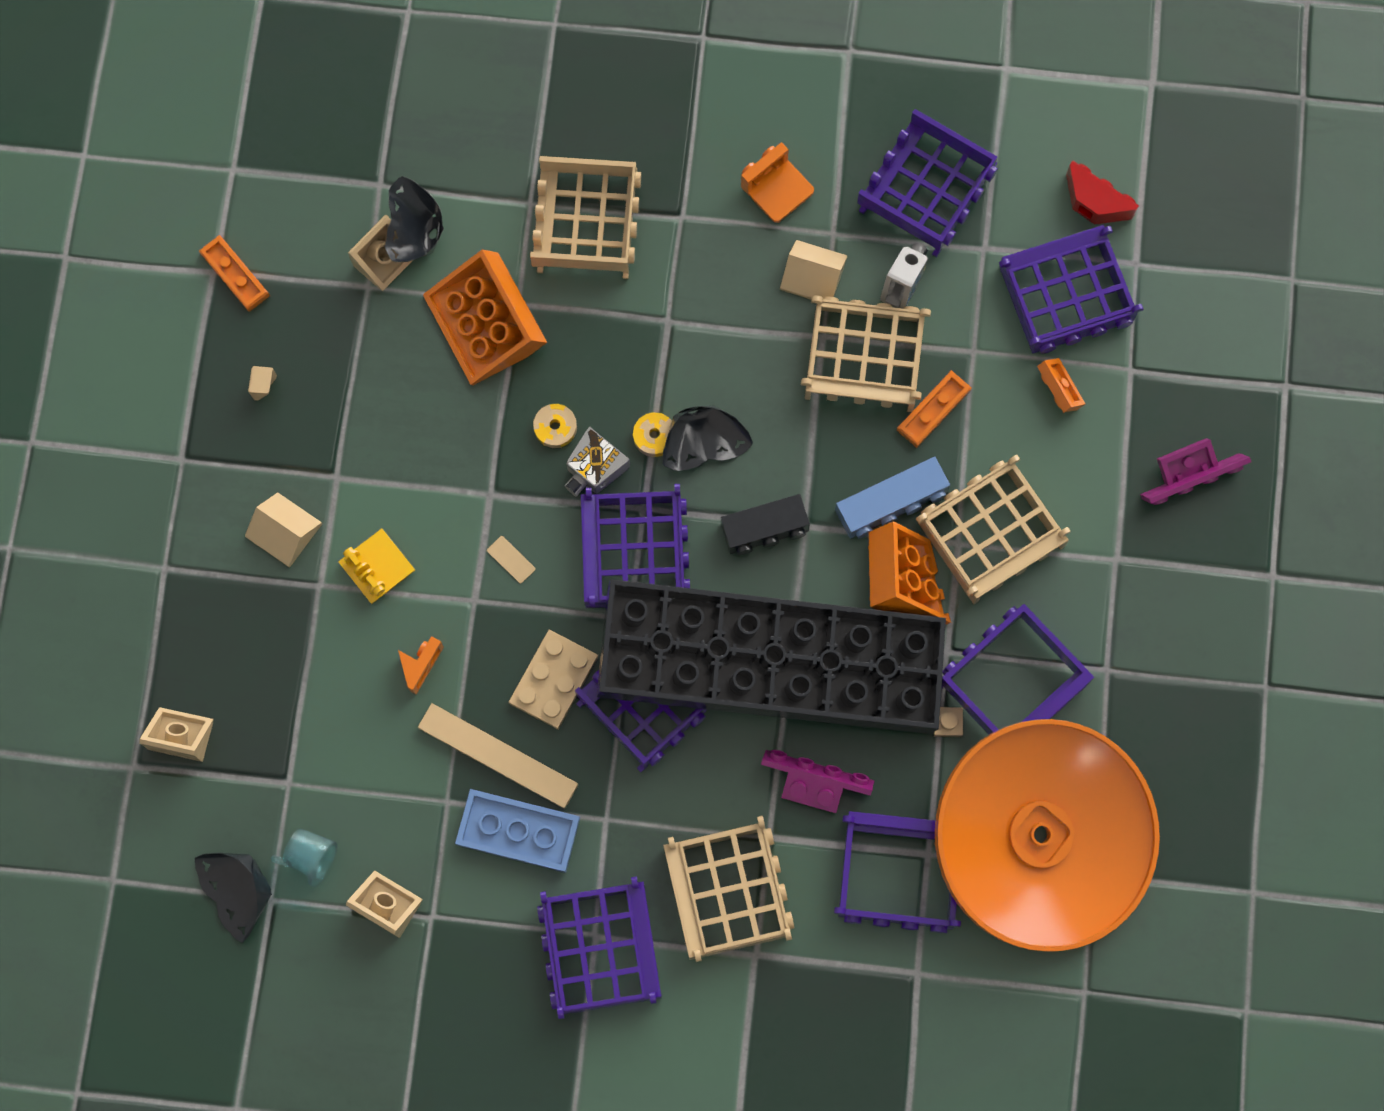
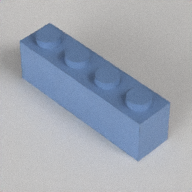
(892, 498)

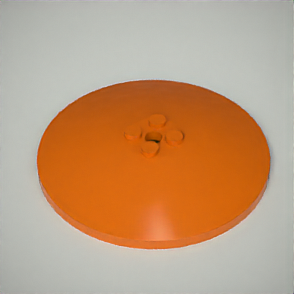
(1096, 845)

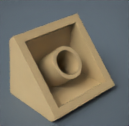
(372, 259)
(812, 271)
(281, 528)
(177, 734)
(385, 903)

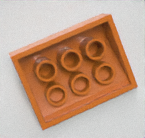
(484, 317)

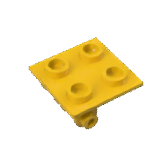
(376, 565)

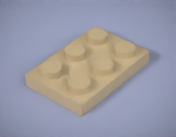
(552, 678)

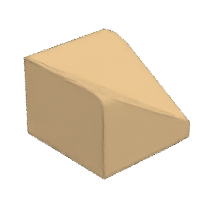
(260, 381)

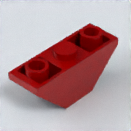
(1097, 198)

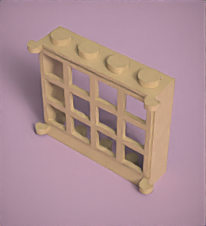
(546, 214)
(862, 389)
(1016, 562)
(686, 898)

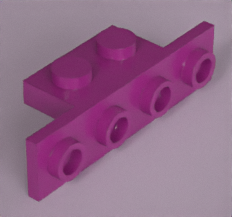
(1191, 467)
(814, 783)

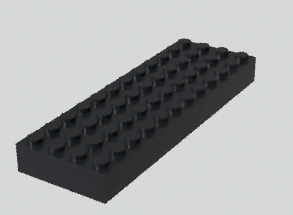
(771, 657)

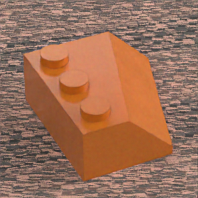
(903, 572)

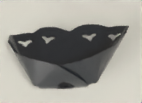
(412, 221)
(702, 436)
(239, 889)

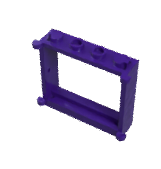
(1053, 703)
(897, 827)

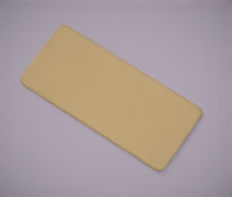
(511, 559)

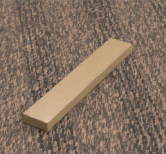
(498, 756)

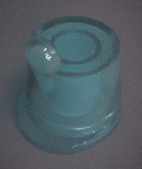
(309, 855)

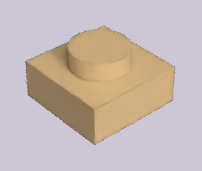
(950, 722)

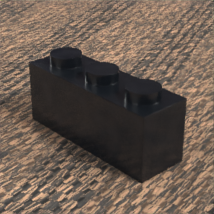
(765, 525)

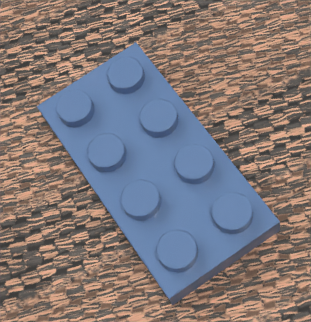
(517, 830)

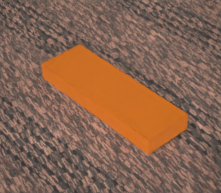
(234, 273)
(934, 409)

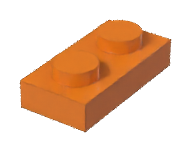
(1061, 385)

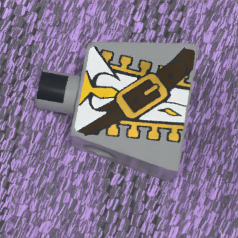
(594, 464)

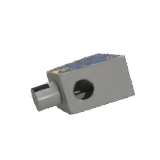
(904, 276)

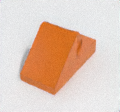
(417, 670)

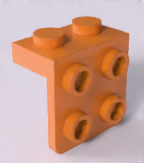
(775, 183)

